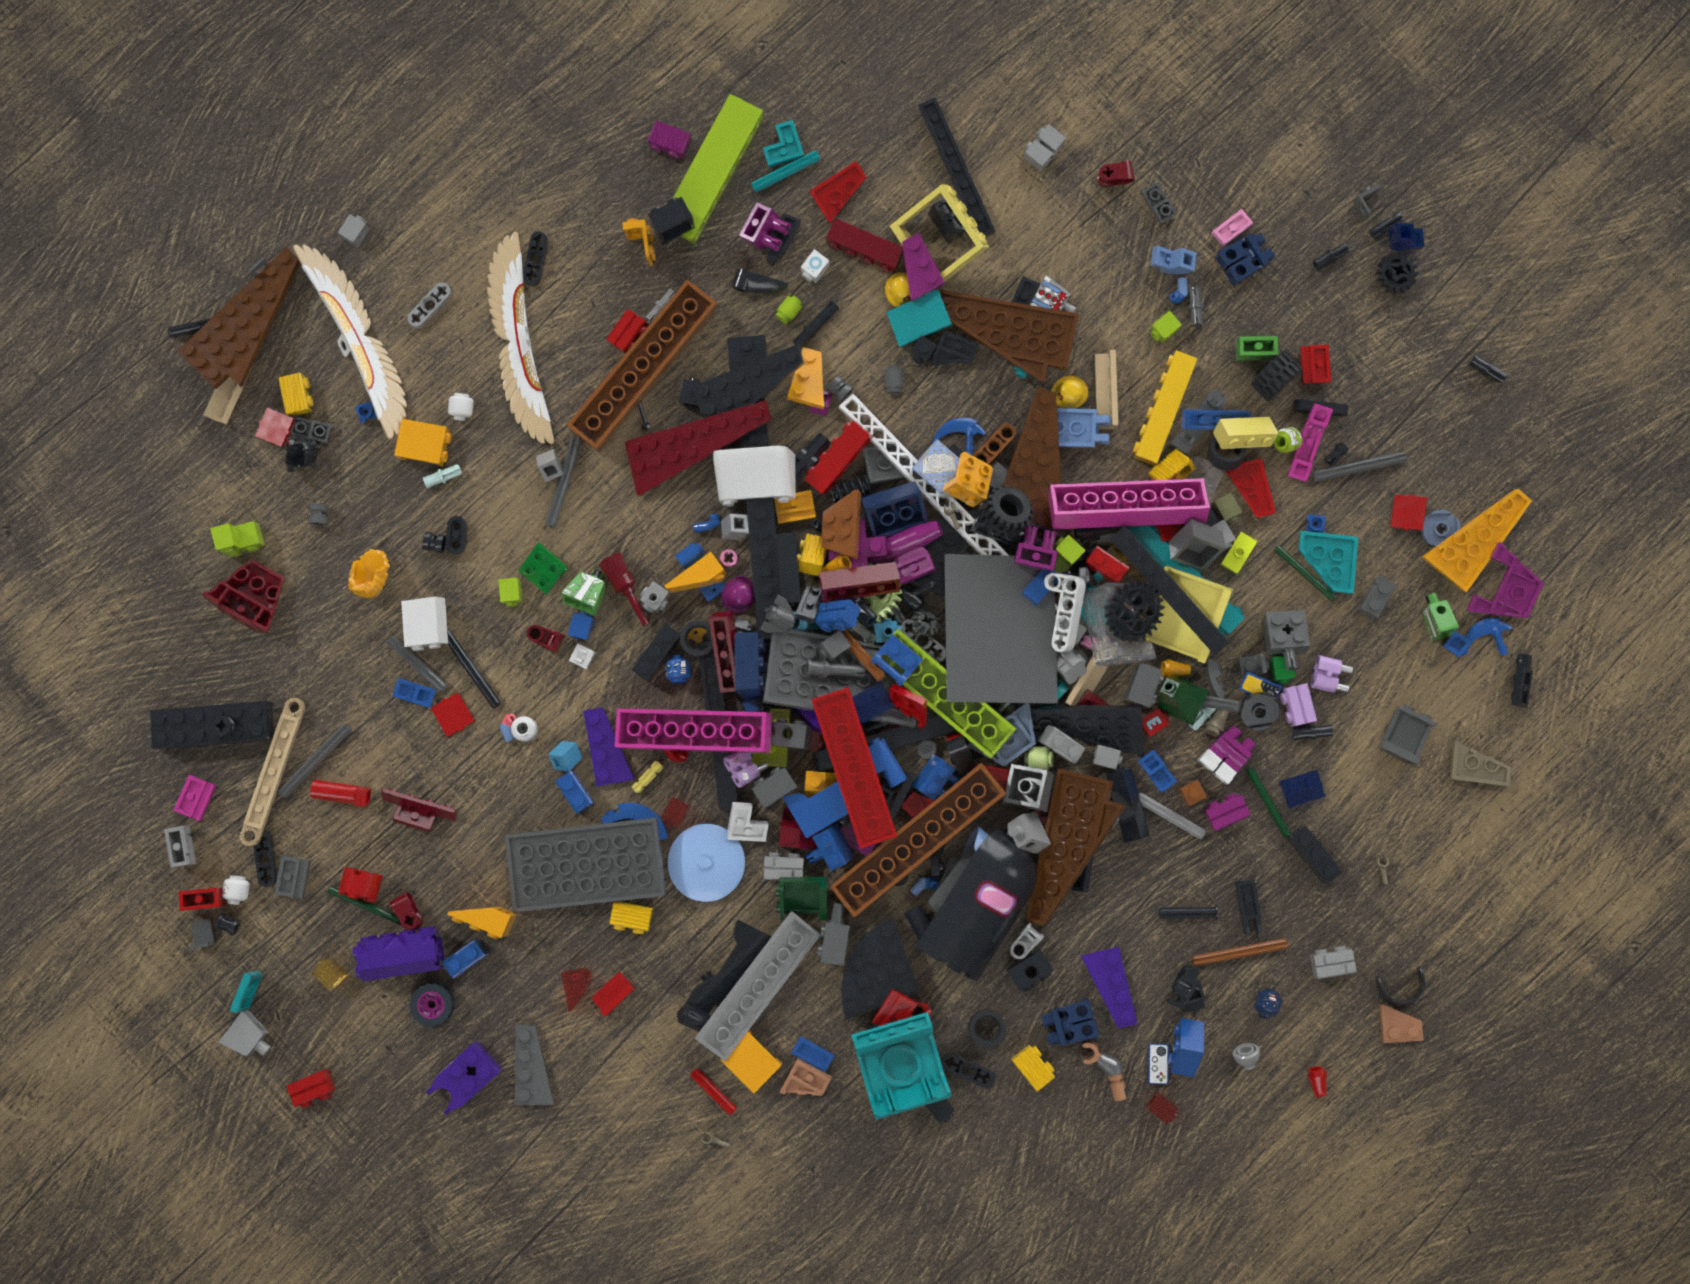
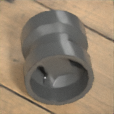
(840, 388)
(318, 514)

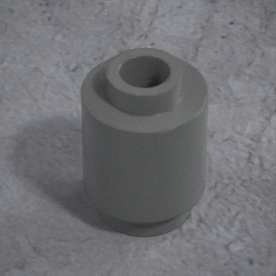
(893, 379)

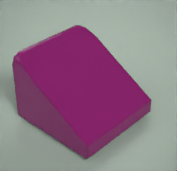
(827, 400)

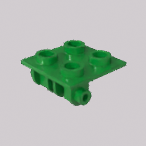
(542, 568)

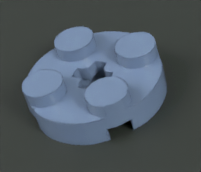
(1432, 521)

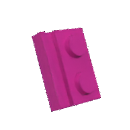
(195, 798)

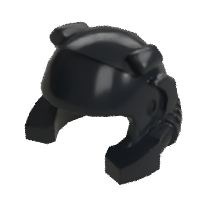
(300, 452)

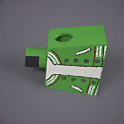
(585, 592)
(1439, 618)

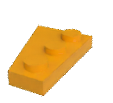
(808, 381)

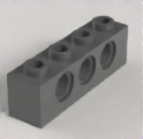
(800, 738)

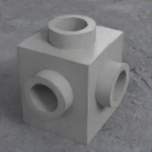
(661, 600)

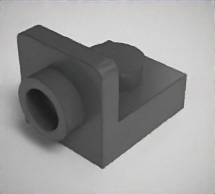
(1255, 664)

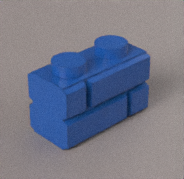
(837, 615)
(574, 792)
(465, 958)

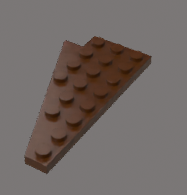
(1015, 331)
(236, 333)
(1037, 458)
(1075, 827)

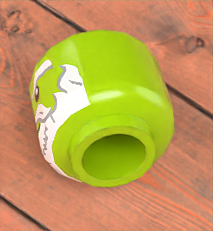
(1288, 440)

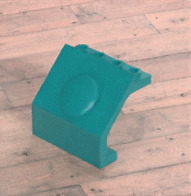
(901, 1066)

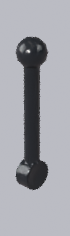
(645, 425)

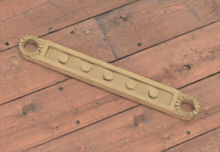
(272, 772)

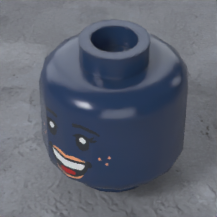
(1268, 1003)

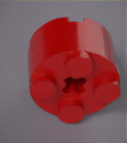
(360, 884)

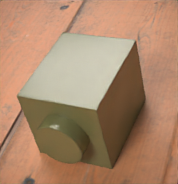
(1227, 508)

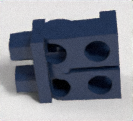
(1249, 258)
(1064, 1020)

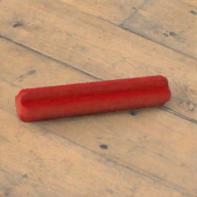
(713, 1091)

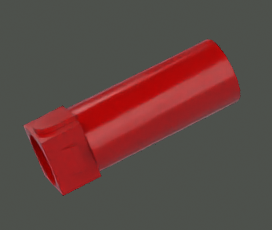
(340, 793)

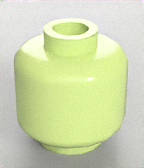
(1039, 757)

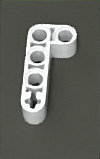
(1063, 611)

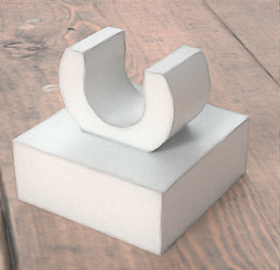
(582, 656)

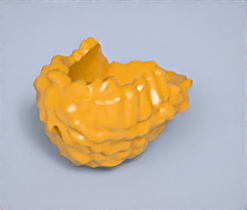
(369, 574)

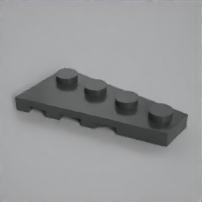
(946, 886)
(531, 1077)

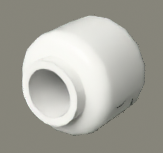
(460, 406)
(518, 732)
(235, 889)

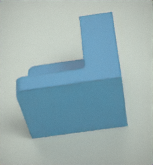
(565, 756)

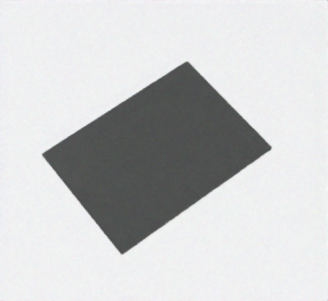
(995, 635)

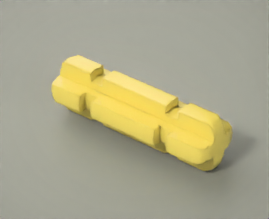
(647, 777)

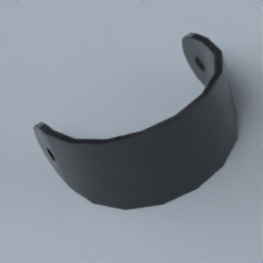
(1397, 1003)

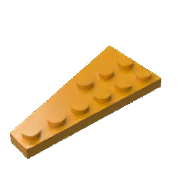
(1470, 548)

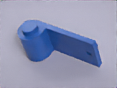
(690, 556)

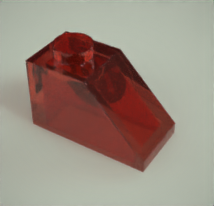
(575, 985)

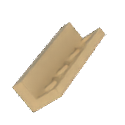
(1106, 387)
(223, 401)
(1086, 681)

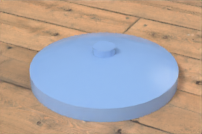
(706, 863)

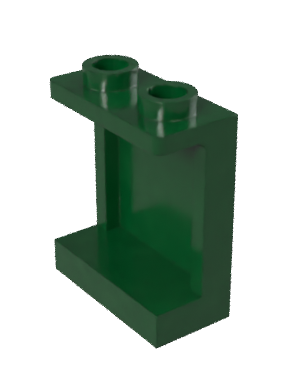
(802, 896)

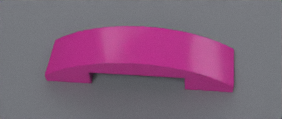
(1311, 437)

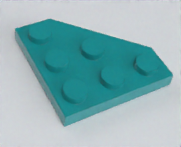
(1331, 558)

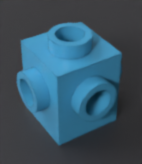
(880, 628)

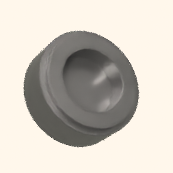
(926, 749)

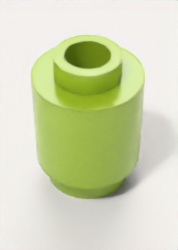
(788, 309)

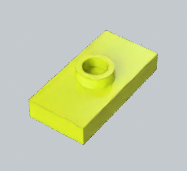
(1238, 553)

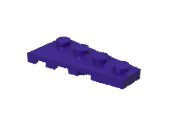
(607, 760)
(1110, 979)

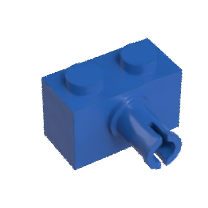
(831, 847)

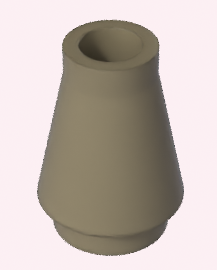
(1216, 723)

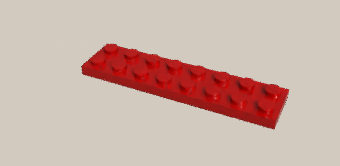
(854, 767)

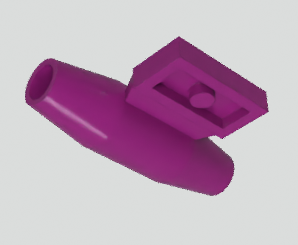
(908, 551)

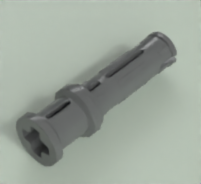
(825, 668)

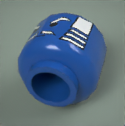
(678, 669)

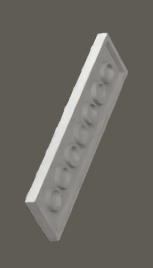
(757, 986)

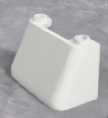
(755, 474)

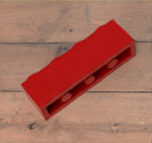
(839, 457)

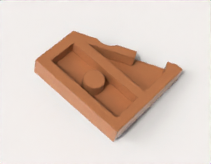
(1399, 1026)
(805, 1080)

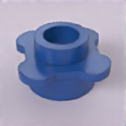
(360, 409)
(1320, 520)

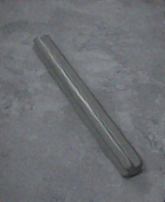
(1359, 466)
(563, 482)
(314, 760)

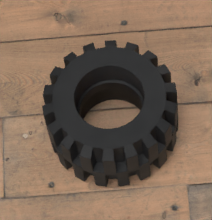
(1276, 375)
(1015, 503)

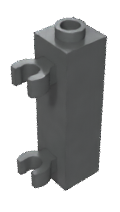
(1187, 437)

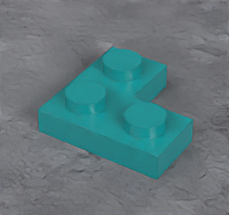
(787, 149)

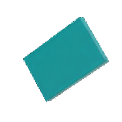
(919, 318)

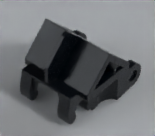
(1188, 990)

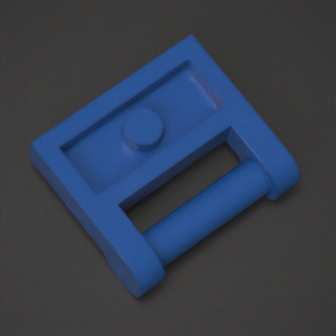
(901, 655)

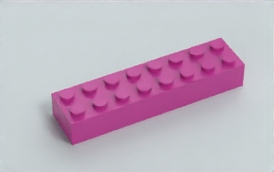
(1128, 503)
(693, 730)

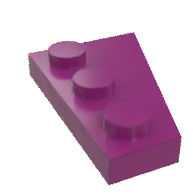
(920, 267)

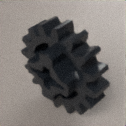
(1403, 274)

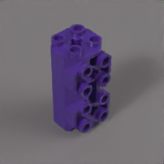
(398, 954)

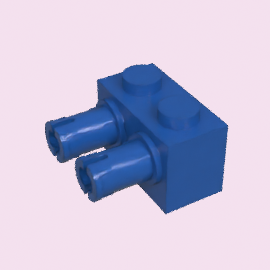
(934, 777)

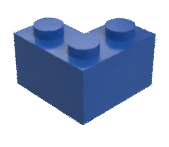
(1187, 1047)

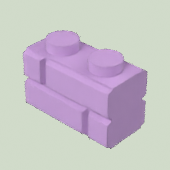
(1298, 705)

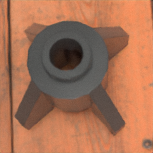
(780, 616)

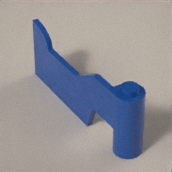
(829, 805)

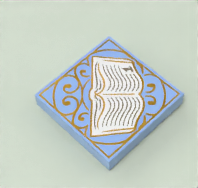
(937, 466)

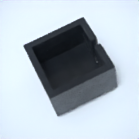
(671, 220)

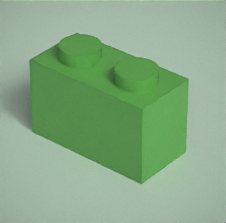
(1256, 348)

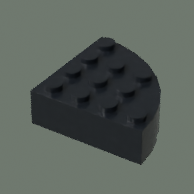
(874, 969)

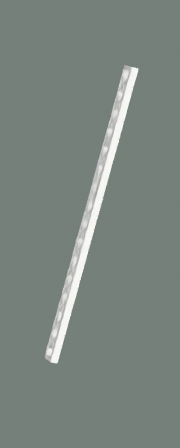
(908, 475)

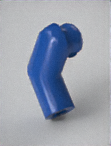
(708, 525)

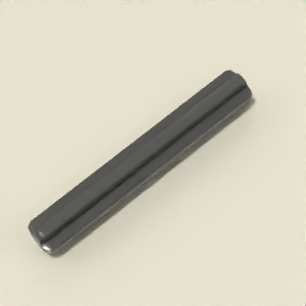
(417, 664)

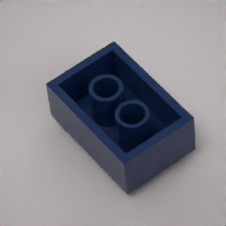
(894, 510)
(750, 665)

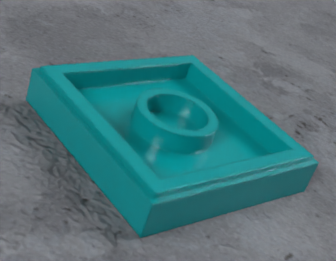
(246, 991)

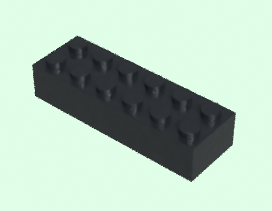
(193, 725)

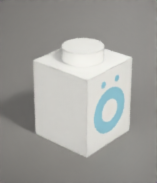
(814, 266)

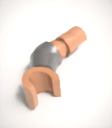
(1111, 1068)

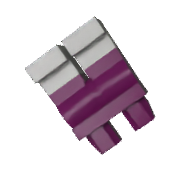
(1234, 753)

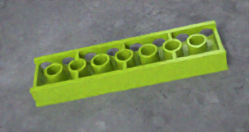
(718, 160)
(972, 719)

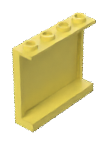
(1173, 631)

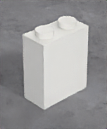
(424, 623)

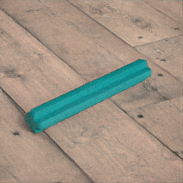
(785, 171)

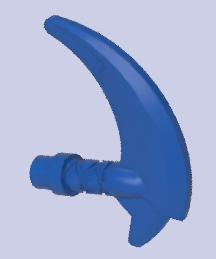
(963, 425)
(1489, 626)

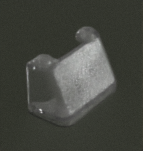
(1107, 648)

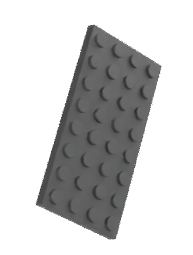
(790, 686)
(585, 865)

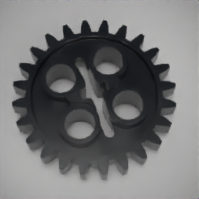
(1123, 626)

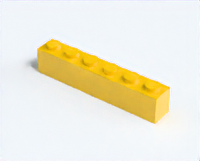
(1165, 408)

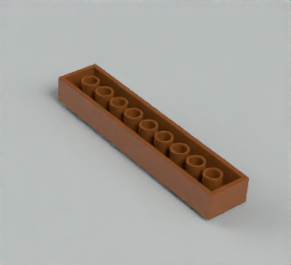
(642, 366)
(918, 840)

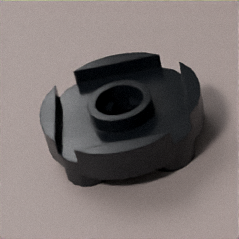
(1250, 705)

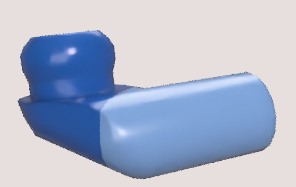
(1181, 293)
(924, 883)

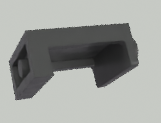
(1406, 734)

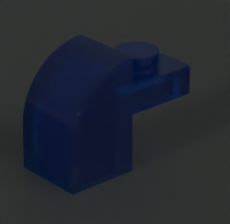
(1405, 237)

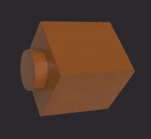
(1192, 793)

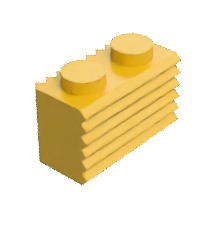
(296, 394)
(1173, 467)
(812, 555)
(631, 916)
(1033, 1068)

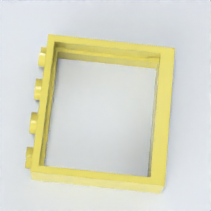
(960, 211)

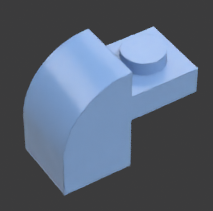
(1173, 262)

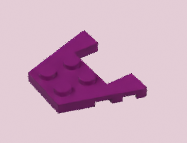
(1516, 591)

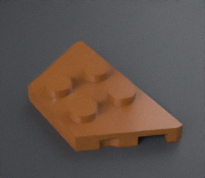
(842, 526)

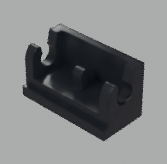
(946, 220)

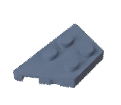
(1019, 741)

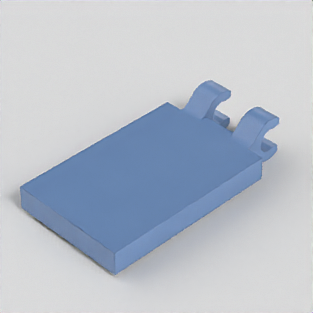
(1081, 428)

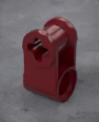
(1116, 174)
(547, 638)
(404, 908)

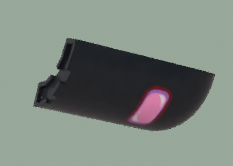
(981, 906)

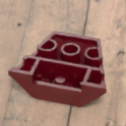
(248, 595)

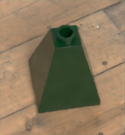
(1182, 699)

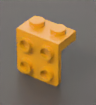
(638, 229)
(971, 480)

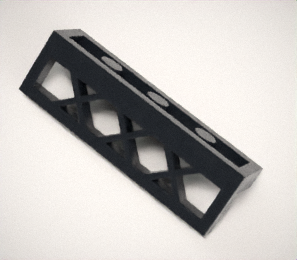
(979, 528)

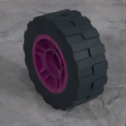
(421, 1001)

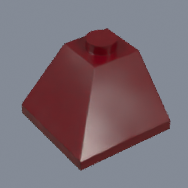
(792, 835)

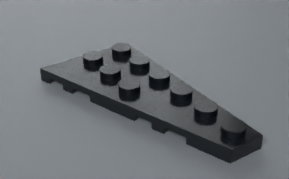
(747, 383)
(949, 543)
(1096, 724)

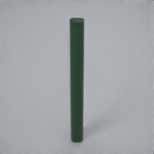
(1304, 572)
(1268, 802)
(365, 905)

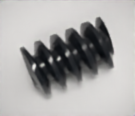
(842, 491)

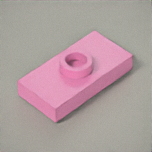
(1232, 228)

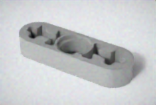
(430, 313)
(937, 645)

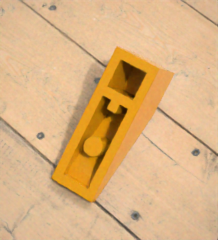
(701, 574)

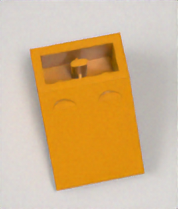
(494, 920)

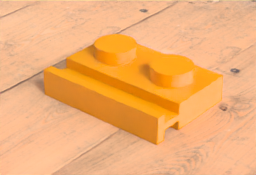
(797, 509)

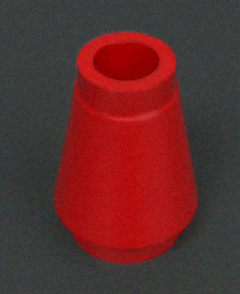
(1318, 1080)

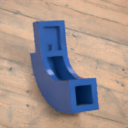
(636, 812)

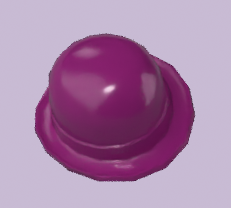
(738, 594)

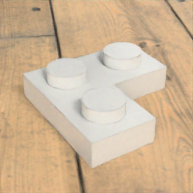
(742, 828)

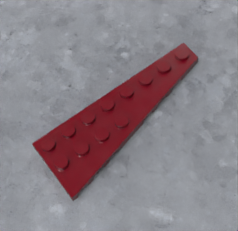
(673, 450)

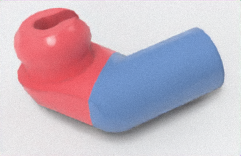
(505, 727)

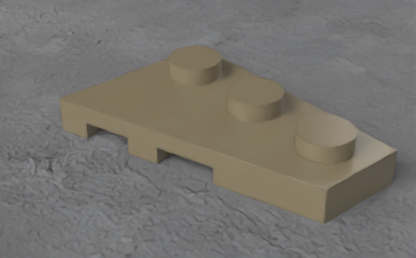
(1475, 767)

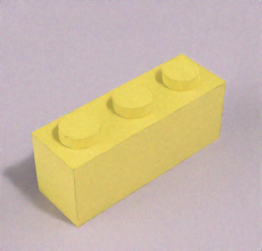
(1245, 432)

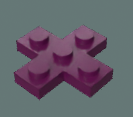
(867, 548)

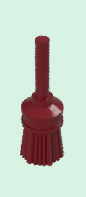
(623, 582)

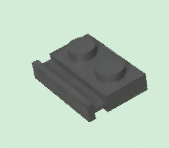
(292, 877)

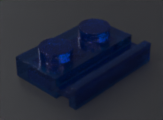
(872, 702)
(1302, 788)

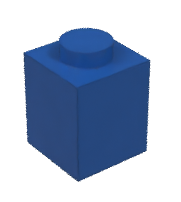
(581, 626)

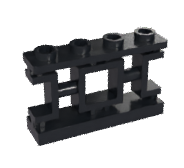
(893, 806)

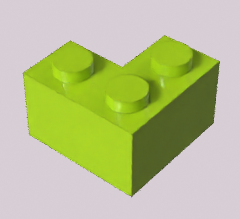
(233, 539)
(1068, 553)

